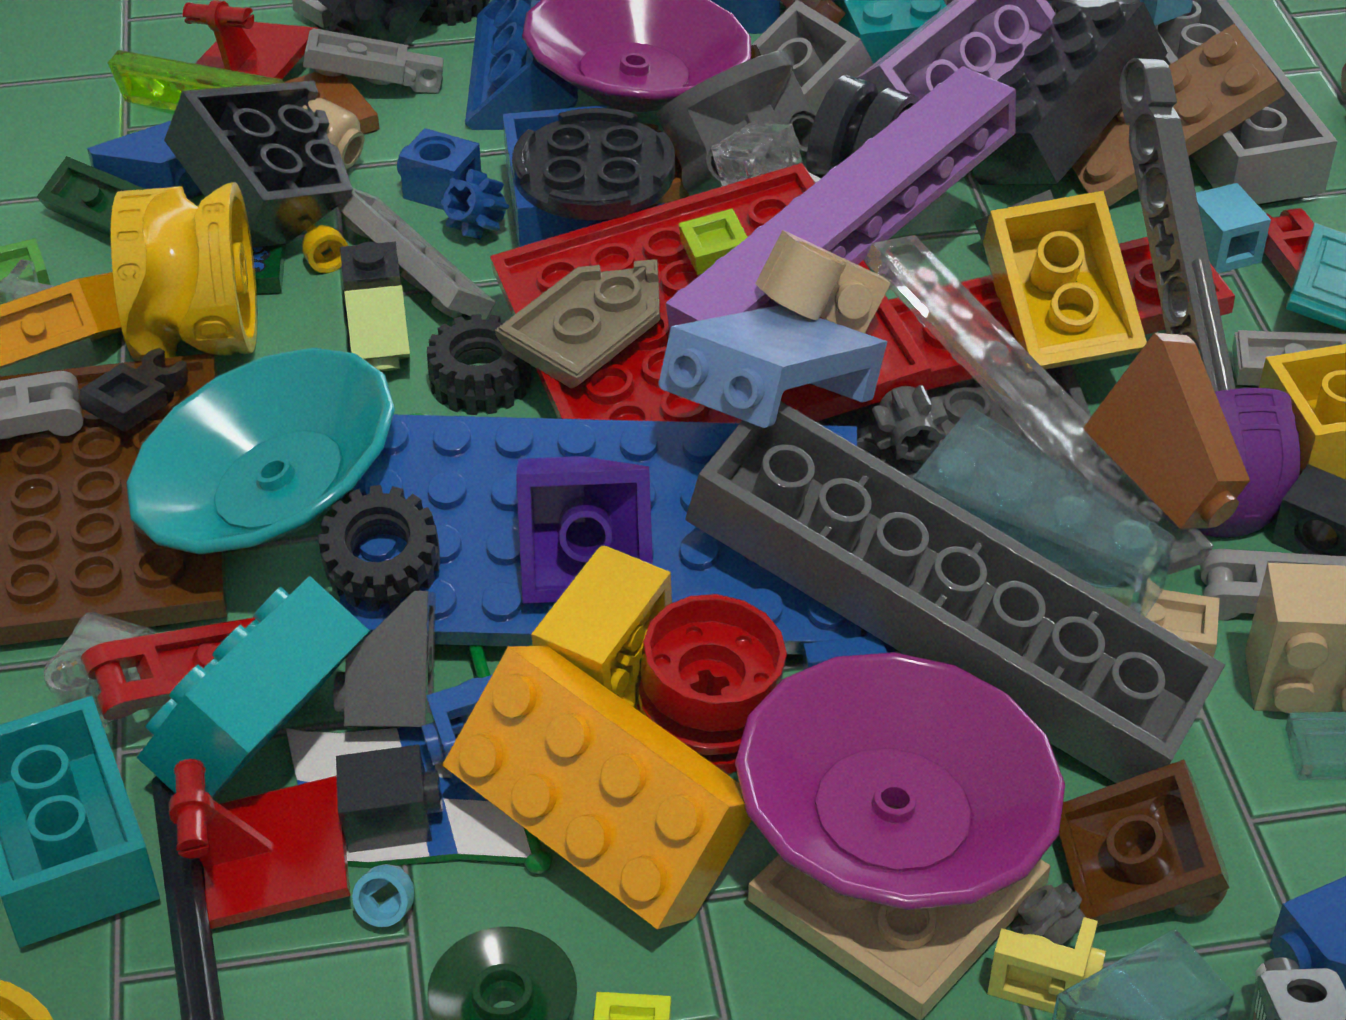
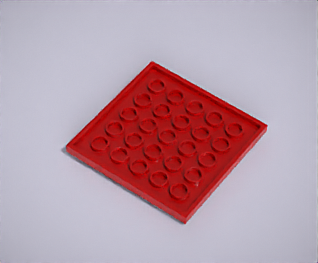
(630, 381)

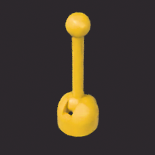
(319, 240)

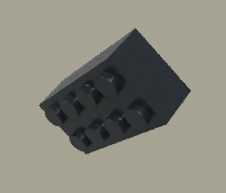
(1068, 90)

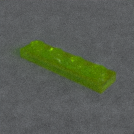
(161, 80)

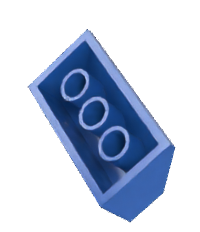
(506, 73)

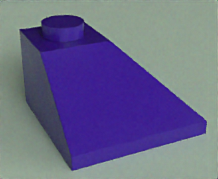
(571, 511)

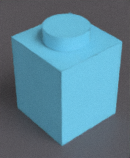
(1232, 227)

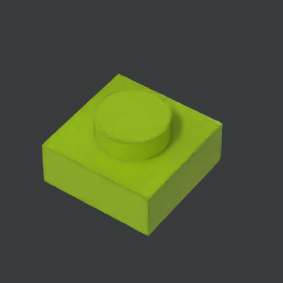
(711, 238)

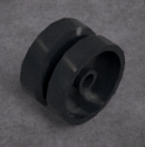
(850, 117)

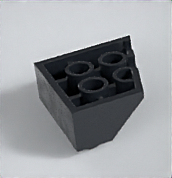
(268, 148)

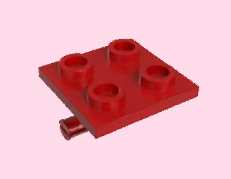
(246, 44)
(261, 849)

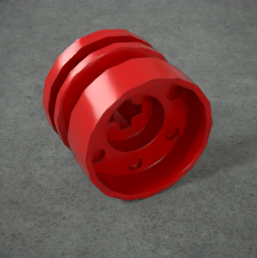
(707, 670)

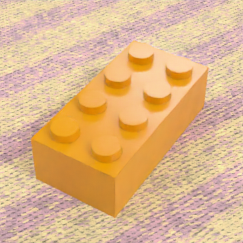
(600, 784)

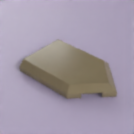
(584, 320)

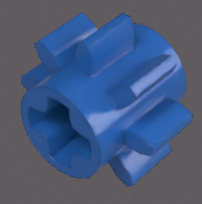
(474, 204)

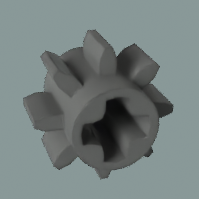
(909, 422)

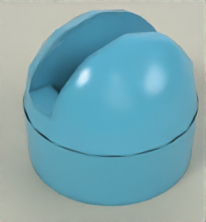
(392, 908)

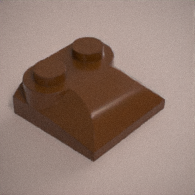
(1143, 848)

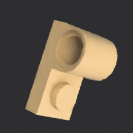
(821, 283)

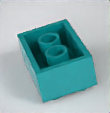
(252, 685)
(66, 826)

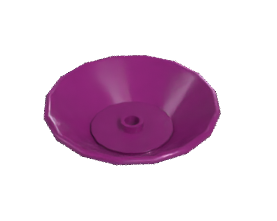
(635, 50)
(900, 780)

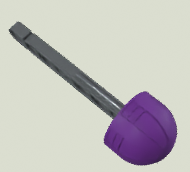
(1257, 417)

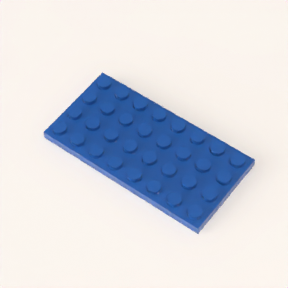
(469, 483)

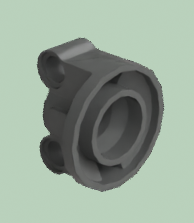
(726, 103)

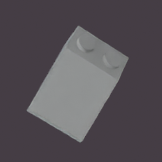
(816, 48)

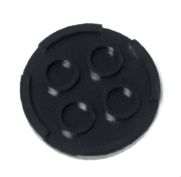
(593, 165)

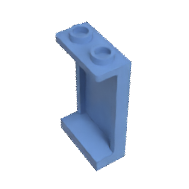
(753, 356)

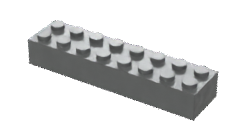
(954, 591)

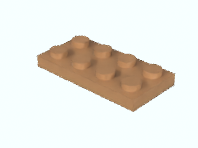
(1214, 92)

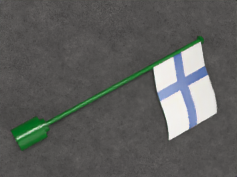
(464, 830)

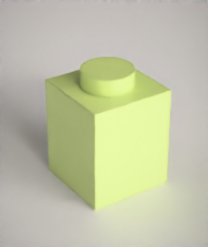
(378, 326)

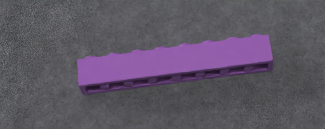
(868, 192)

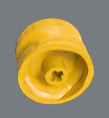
(184, 271)

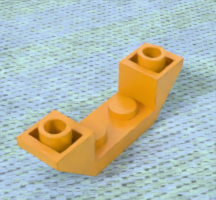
(58, 318)

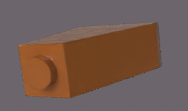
(1172, 434)

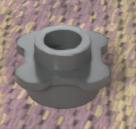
(1050, 913)

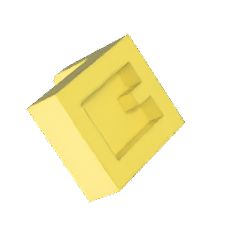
(1036, 970)

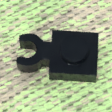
(131, 395)

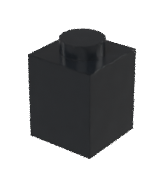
(370, 265)
(386, 798)

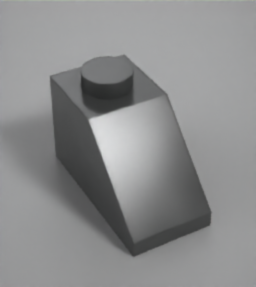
(392, 669)

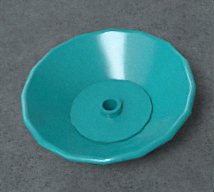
(260, 451)

